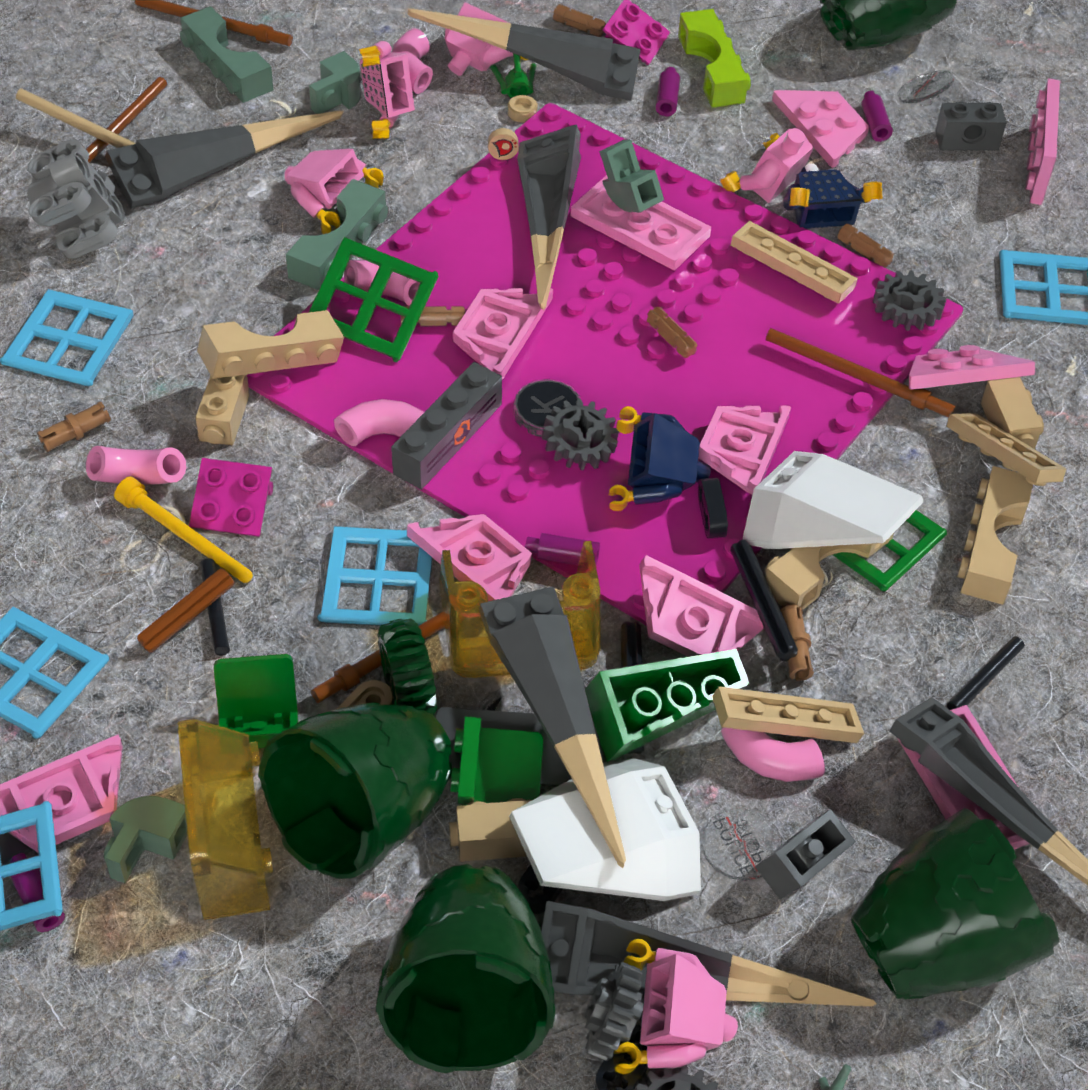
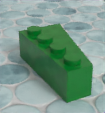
(655, 698)

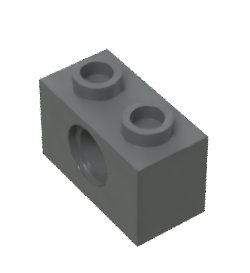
(970, 126)
(805, 854)

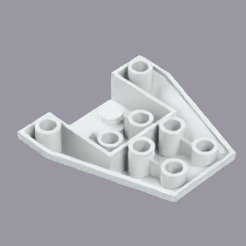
(825, 503)
(654, 831)

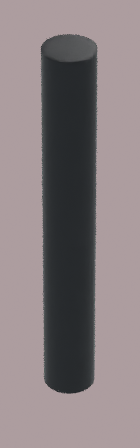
(215, 613)
(986, 674)

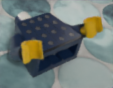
(827, 198)
(661, 459)

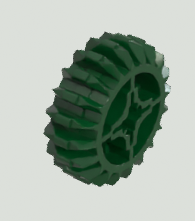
(407, 665)

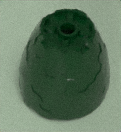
(881, 22)
(354, 783)
(952, 913)
(467, 975)

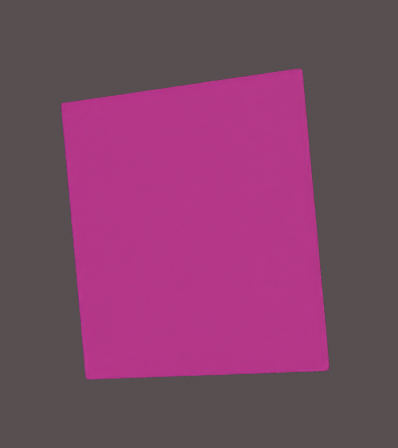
(610, 355)

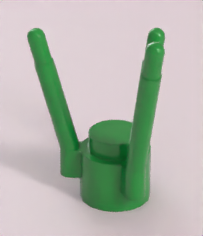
(516, 81)

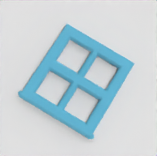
(1051, 286)
(101, 347)
(337, 574)
(29, 670)
(46, 861)

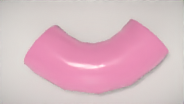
(415, 45)
(361, 274)
(375, 418)
(146, 466)
(775, 758)

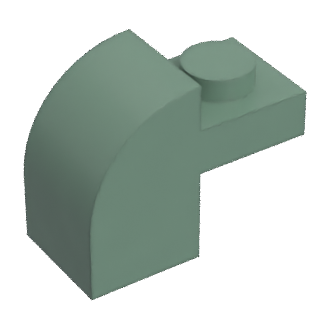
(338, 84)
(626, 183)
(142, 825)

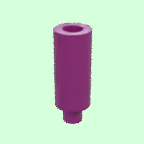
(667, 92)
(876, 116)
(559, 548)
(30, 890)

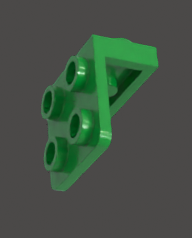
(256, 695)
(496, 764)

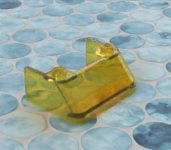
(466, 636)
(223, 819)

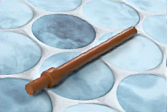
(262, 32)
(128, 115)
(919, 398)
(349, 676)

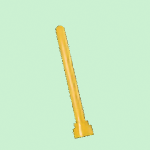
(133, 495)

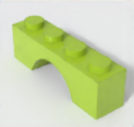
(724, 78)

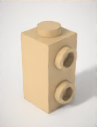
(222, 409)
(1011, 409)
(486, 831)

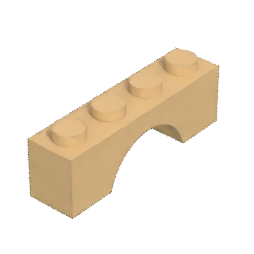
(234, 351)
(990, 564)
(798, 575)

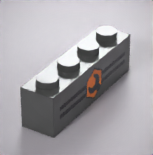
(446, 425)

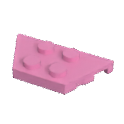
(824, 119)
(498, 326)
(965, 366)
(743, 442)
(478, 552)
(692, 614)
(78, 787)

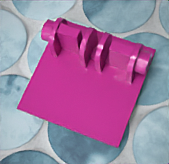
(636, 29)
(231, 497)

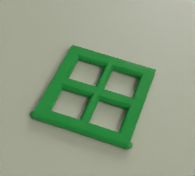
(372, 298)
(933, 535)

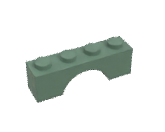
(242, 72)
(360, 211)

